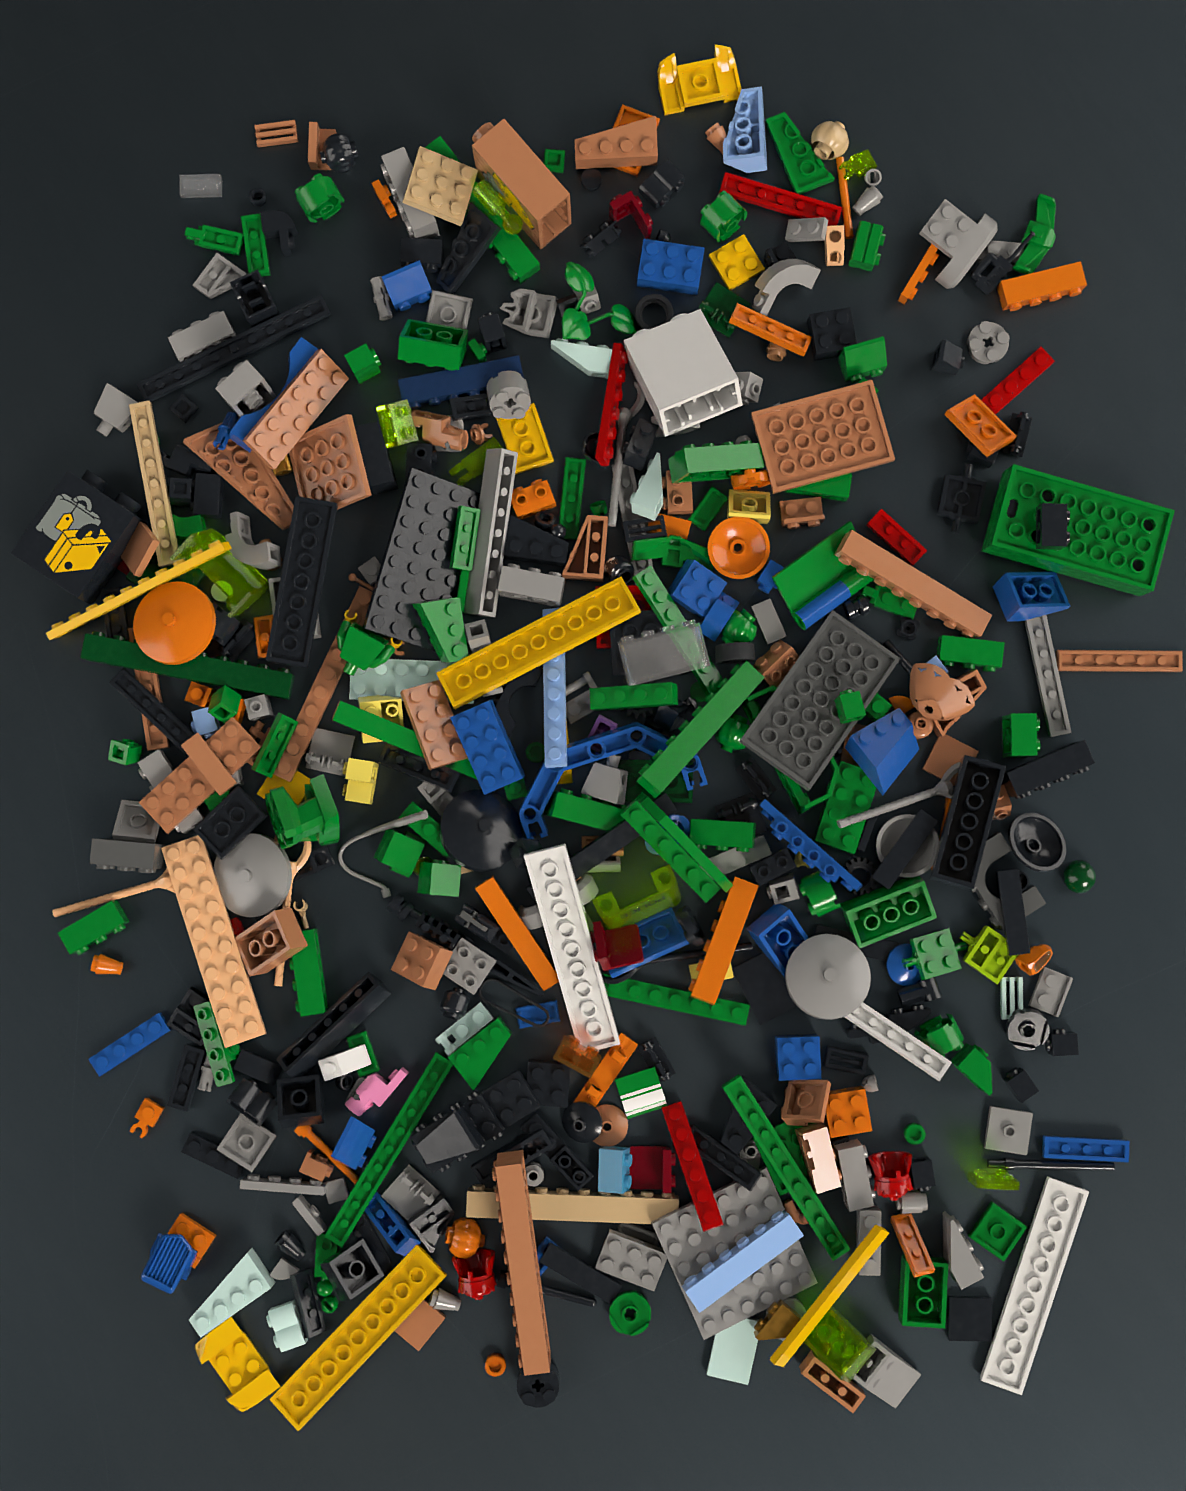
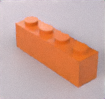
(1042, 286)

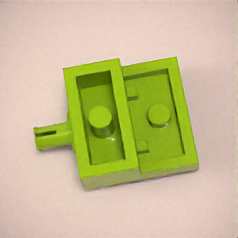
(988, 954)

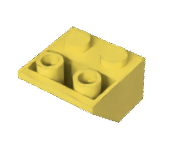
(384, 707)

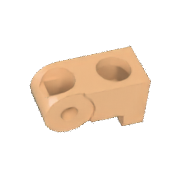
(834, 246)

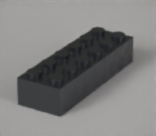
(967, 822)

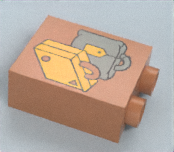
(522, 181)

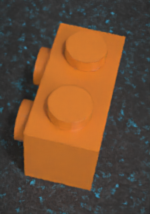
(532, 499)

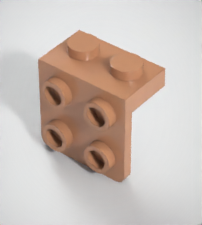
(776, 663)

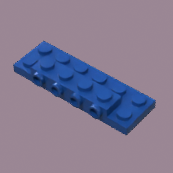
(802, 843)

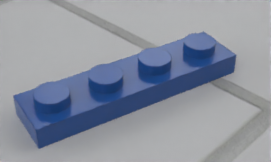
(129, 1044)
(1085, 1148)

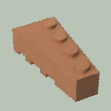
(619, 147)

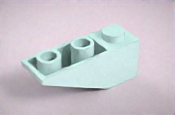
(589, 359)
(649, 496)

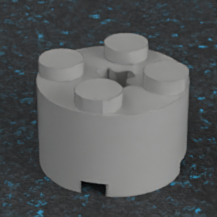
(508, 395)

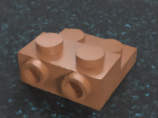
(805, 1102)

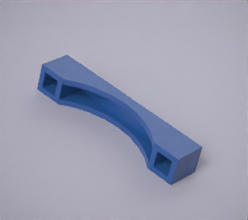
(297, 359)

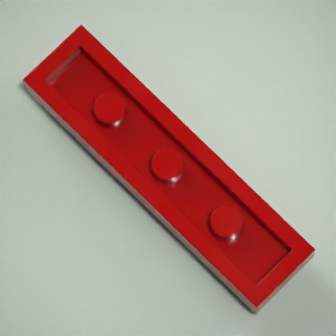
(1018, 380)

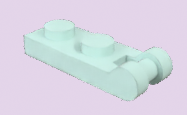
(465, 1028)

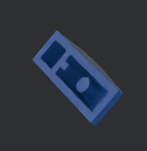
(391, 1225)

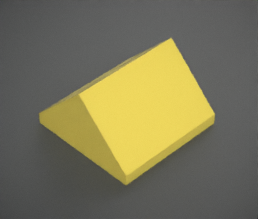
(749, 505)

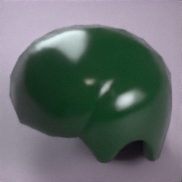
(1079, 876)

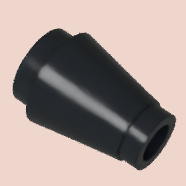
(290, 1245)

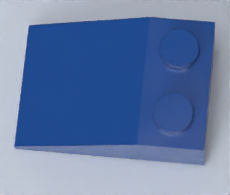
(1030, 595)
(777, 935)
(354, 1143)

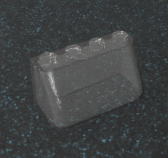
(663, 653)

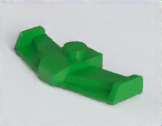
(1044, 235)
(671, 550)

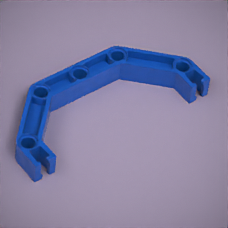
(580, 753)

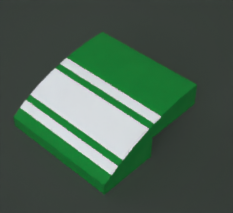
(641, 1092)

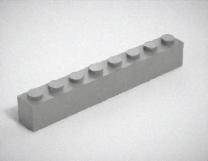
(492, 532)

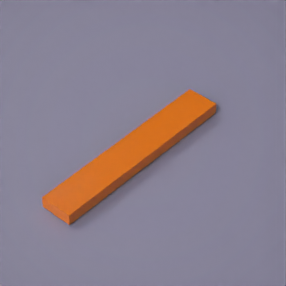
(517, 932)

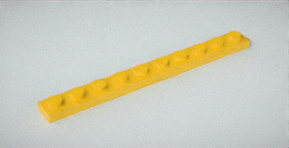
(145, 585)

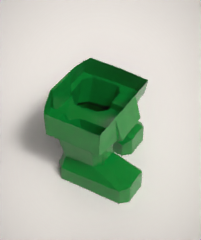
(309, 821)

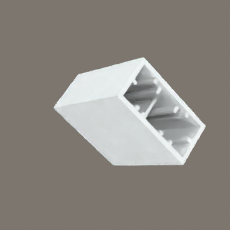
(683, 372)

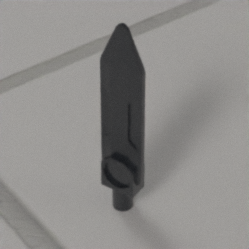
(365, 1231)

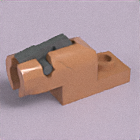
(439, 431)

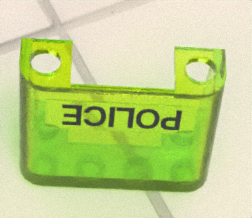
(666, 897)

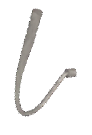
(393, 824)

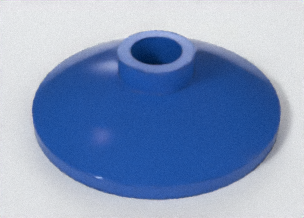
(895, 966)

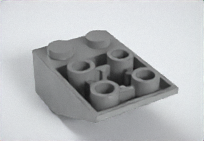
(962, 1265)
(886, 1374)

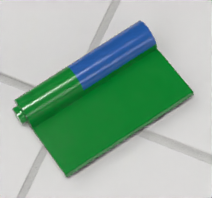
(819, 581)

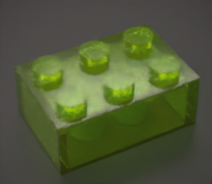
(839, 1345)

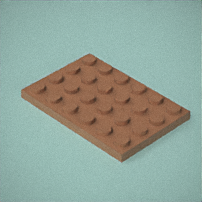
(822, 436)

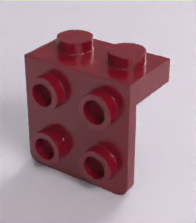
(629, 204)
(617, 946)
(652, 1168)

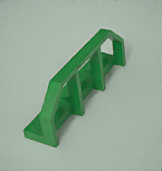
(799, 799)
(671, 851)

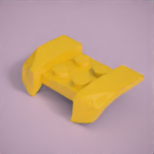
(698, 81)
(237, 1364)

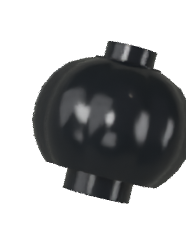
(339, 153)

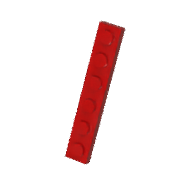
(779, 199)
(611, 403)
(692, 1166)

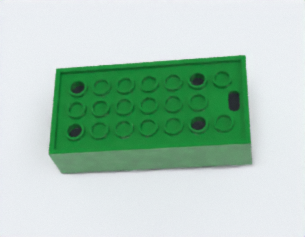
(1111, 536)

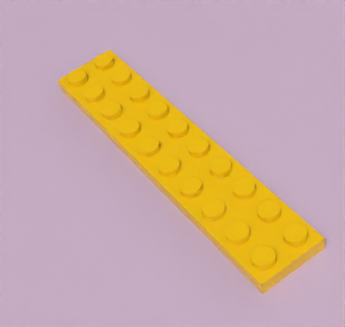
(538, 642)
(358, 1337)

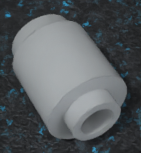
(538, 1169)
(912, 1203)

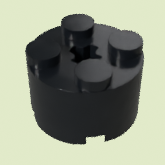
(225, 626)
(538, 1395)

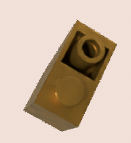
(777, 1323)

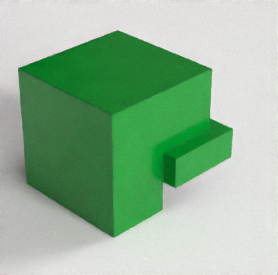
(400, 851)

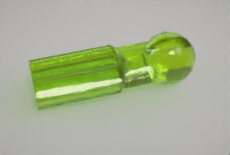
(496, 206)

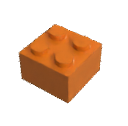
(847, 1112)

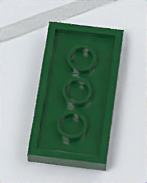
(675, 790)

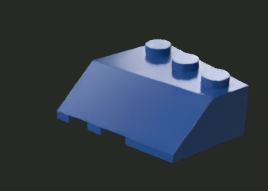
(884, 748)

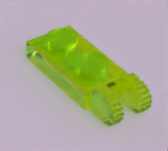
(474, 462)

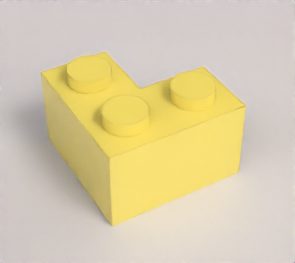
(361, 780)

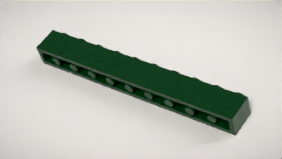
(201, 669)

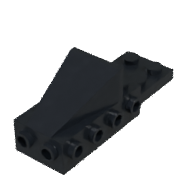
(474, 1122)

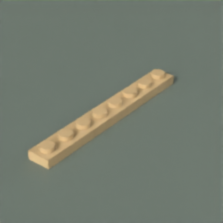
(154, 481)

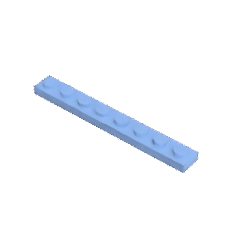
(554, 709)

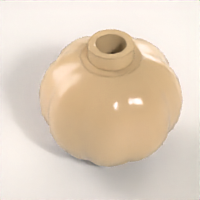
(829, 140)

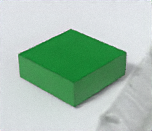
(554, 160)

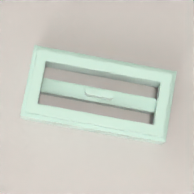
(1011, 995)

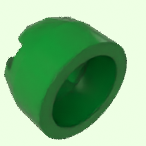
(598, 507)
(332, 1301)

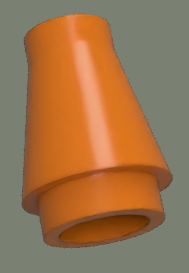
(105, 965)

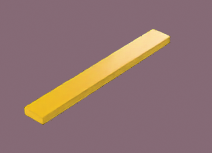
(829, 1296)

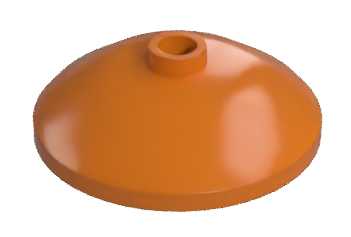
(753, 552)

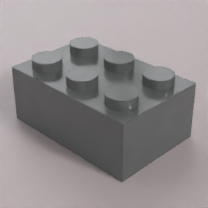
(126, 855)

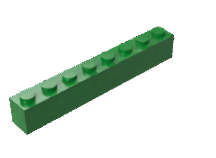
(508, 247)
(700, 729)

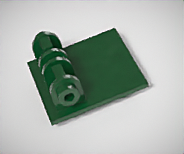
(719, 308)

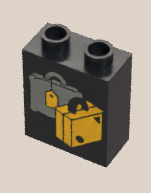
(79, 535)

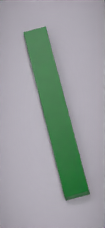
(388, 732)

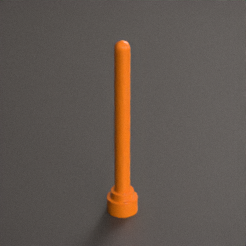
(306, 1131)

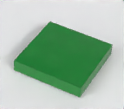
(997, 1231)

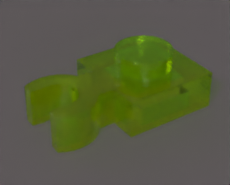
(858, 164)

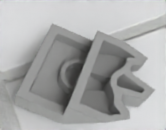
(531, 312)

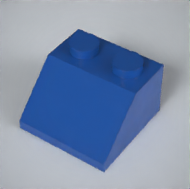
(407, 286)

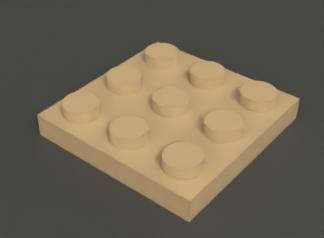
(440, 186)

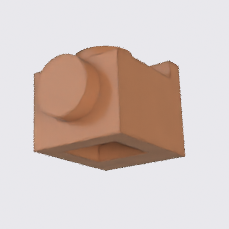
(316, 1166)

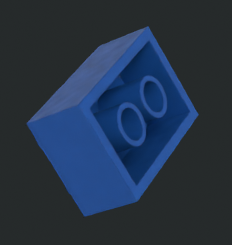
(670, 267)

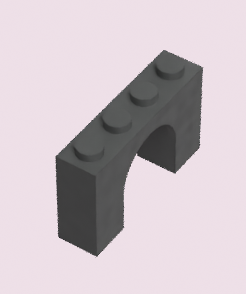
(996, 847)

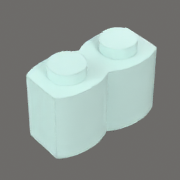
(287, 1326)

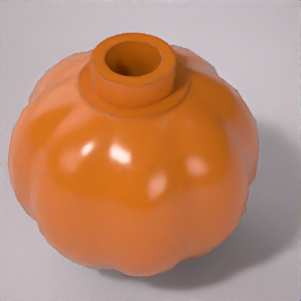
(464, 1237)

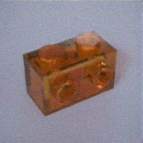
(577, 1056)

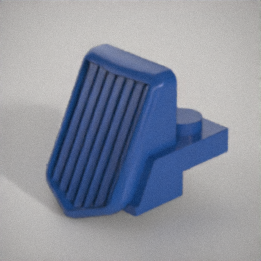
(169, 1262)

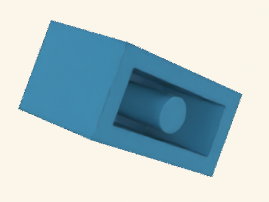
(614, 1169)

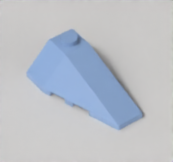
(746, 139)

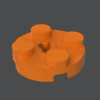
(750, 479)

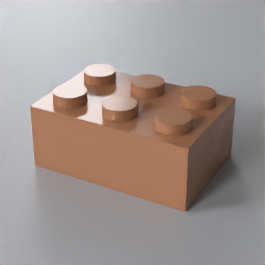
(270, 941)

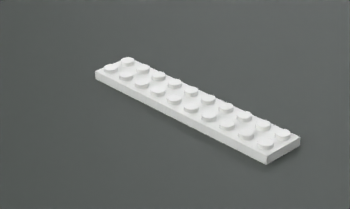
(571, 947)
(1034, 1285)

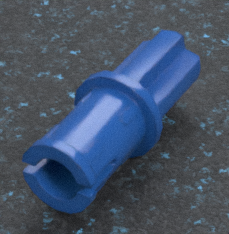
(224, 430)

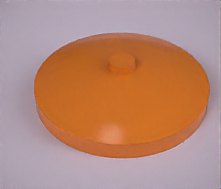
(174, 623)

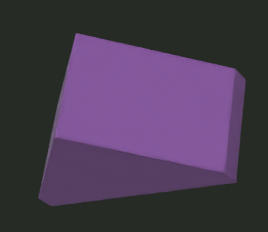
(601, 725)

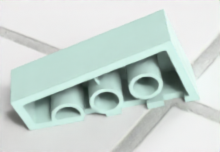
(239, 1288)

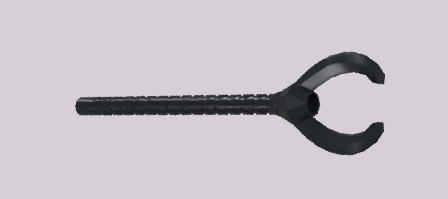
(669, 958)

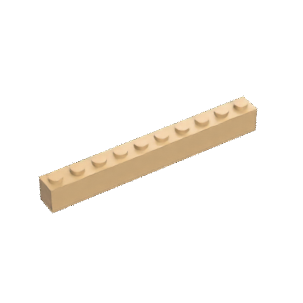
(579, 1205)

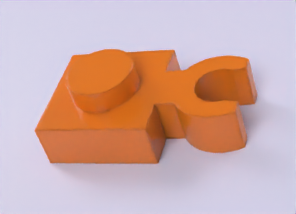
(383, 194)
(148, 1115)

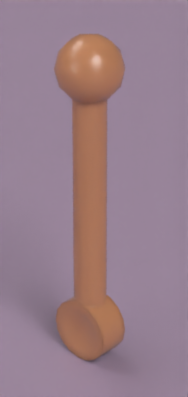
(352, 577)

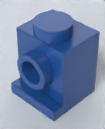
(765, 580)

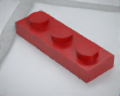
(896, 537)

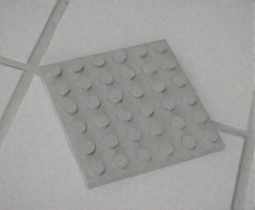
(741, 1213)

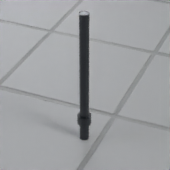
(1010, 1164)

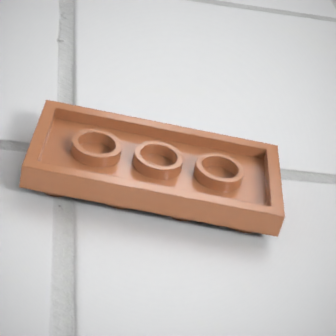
(432, 724)

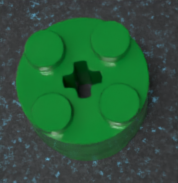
(319, 198)
(722, 216)
(819, 893)
(941, 1034)

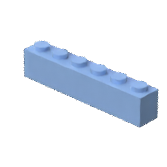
(742, 1260)

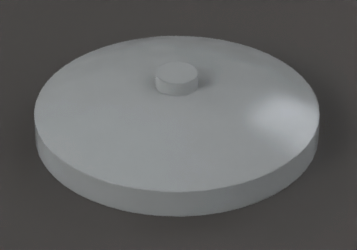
(254, 876)
(827, 976)

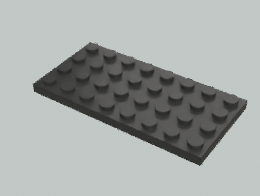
(800, 721)

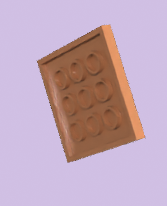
(330, 464)

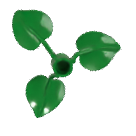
(575, 322)

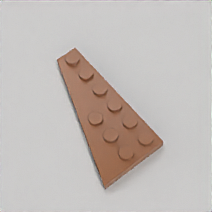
(246, 474)

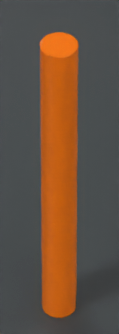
(844, 199)

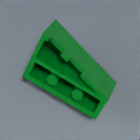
(445, 627)
(480, 1051)

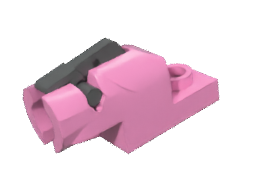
(373, 1089)

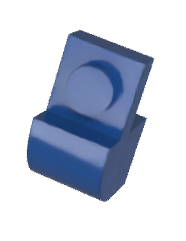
(718, 616)

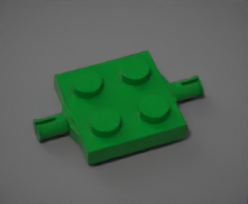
(935, 954)

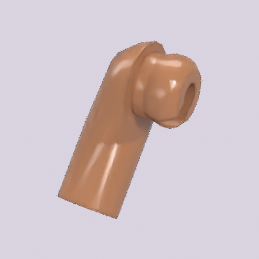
(795, 1213)

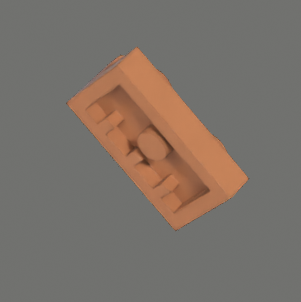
(801, 512)

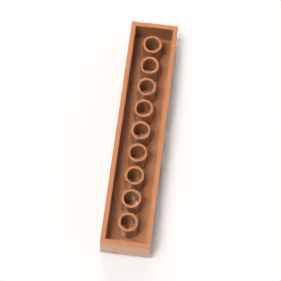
(522, 1262)

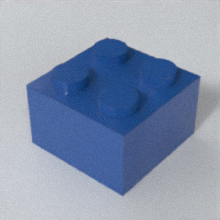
(696, 588)
(798, 1057)

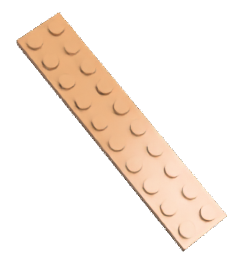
(213, 941)

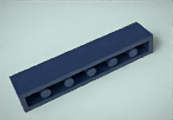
(449, 384)

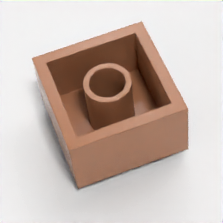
(422, 960)

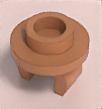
(477, 433)

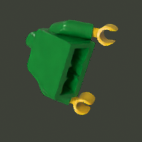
(362, 647)

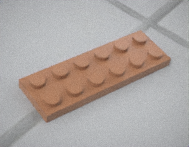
(295, 409)
(187, 786)

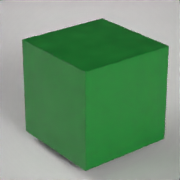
(439, 878)

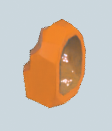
(1035, 960)

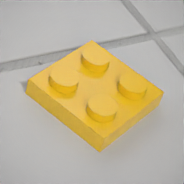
(736, 262)

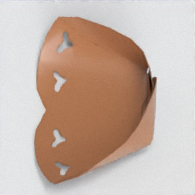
(938, 693)

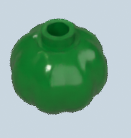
(739, 627)
(731, 733)

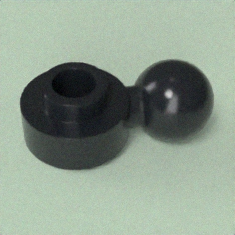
(546, 521)

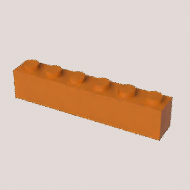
(724, 941)

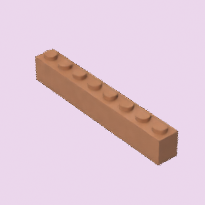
(913, 585)

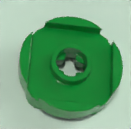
(629, 1325)

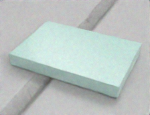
(734, 1352)

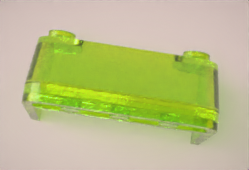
(235, 579)

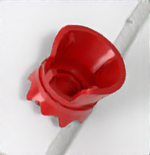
(891, 1173)
(476, 1273)

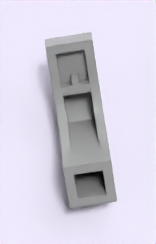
(779, 276)
(260, 556)
(478, 639)

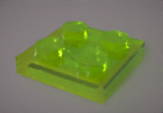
(996, 1180)

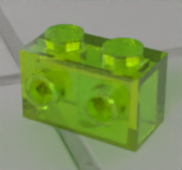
(397, 423)

